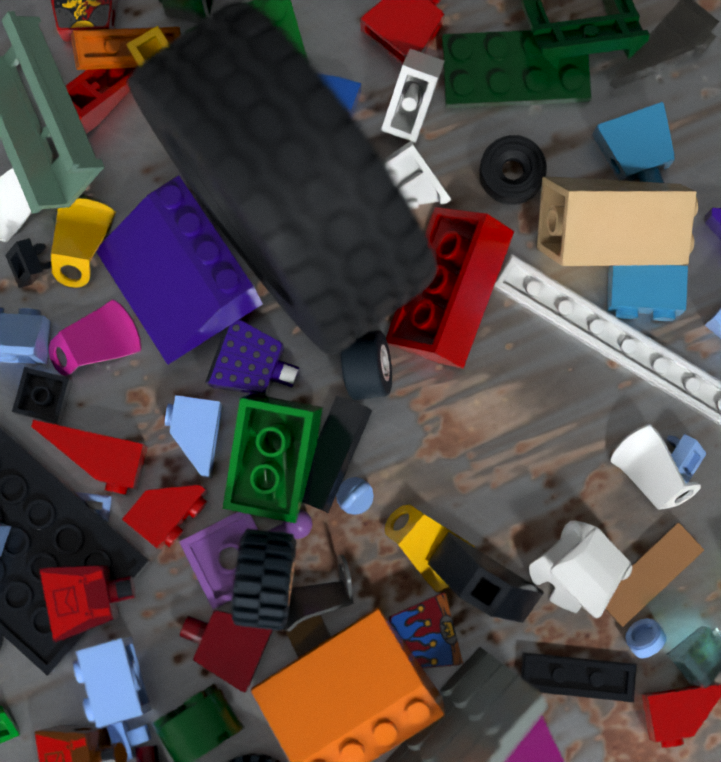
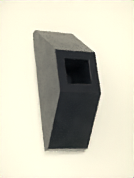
(484, 581)

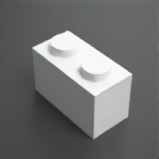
(412, 95)

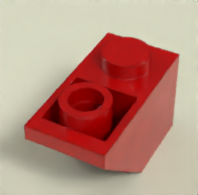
(162, 511)

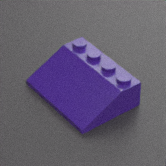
(176, 271)

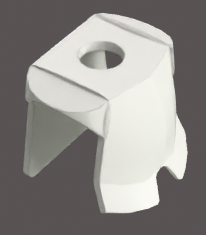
(582, 569)

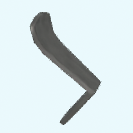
(320, 598)

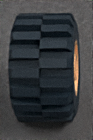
(263, 579)

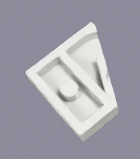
(416, 177)

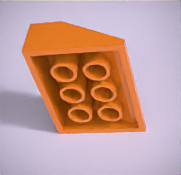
(350, 696)

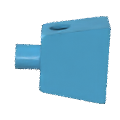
(637, 144)

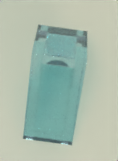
(699, 656)

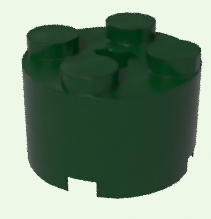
(198, 725)

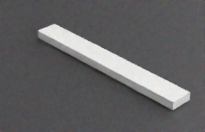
(611, 337)

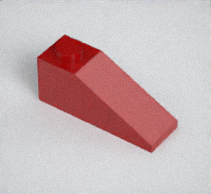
(98, 93)
(101, 456)

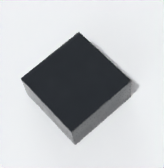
(42, 396)

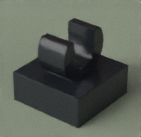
(25, 263)

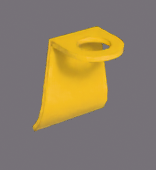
(77, 238)
(419, 541)

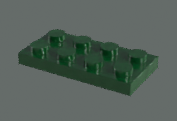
(509, 71)

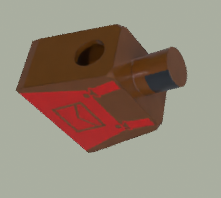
(78, 744)

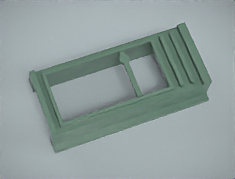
(43, 179)

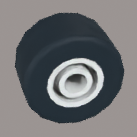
(367, 366)

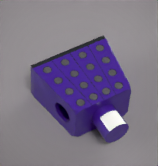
(249, 362)

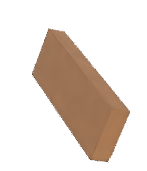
(653, 573)

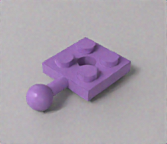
(205, 547)

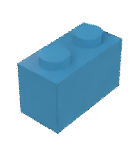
(647, 290)

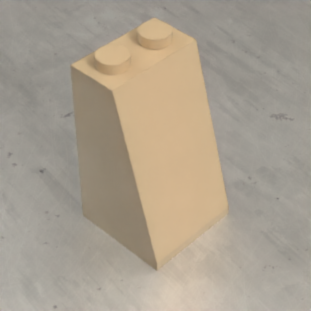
(615, 222)

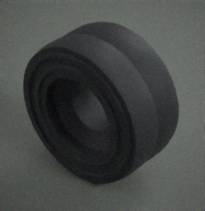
(516, 149)

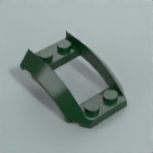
(586, 36)

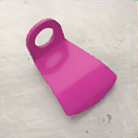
(96, 338)

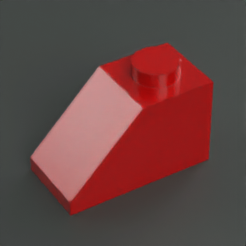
(678, 712)

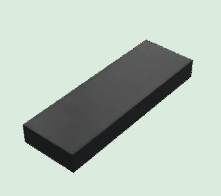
(334, 452)
(579, 676)

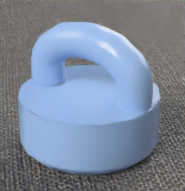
(355, 496)
(645, 637)

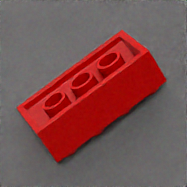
(447, 314)

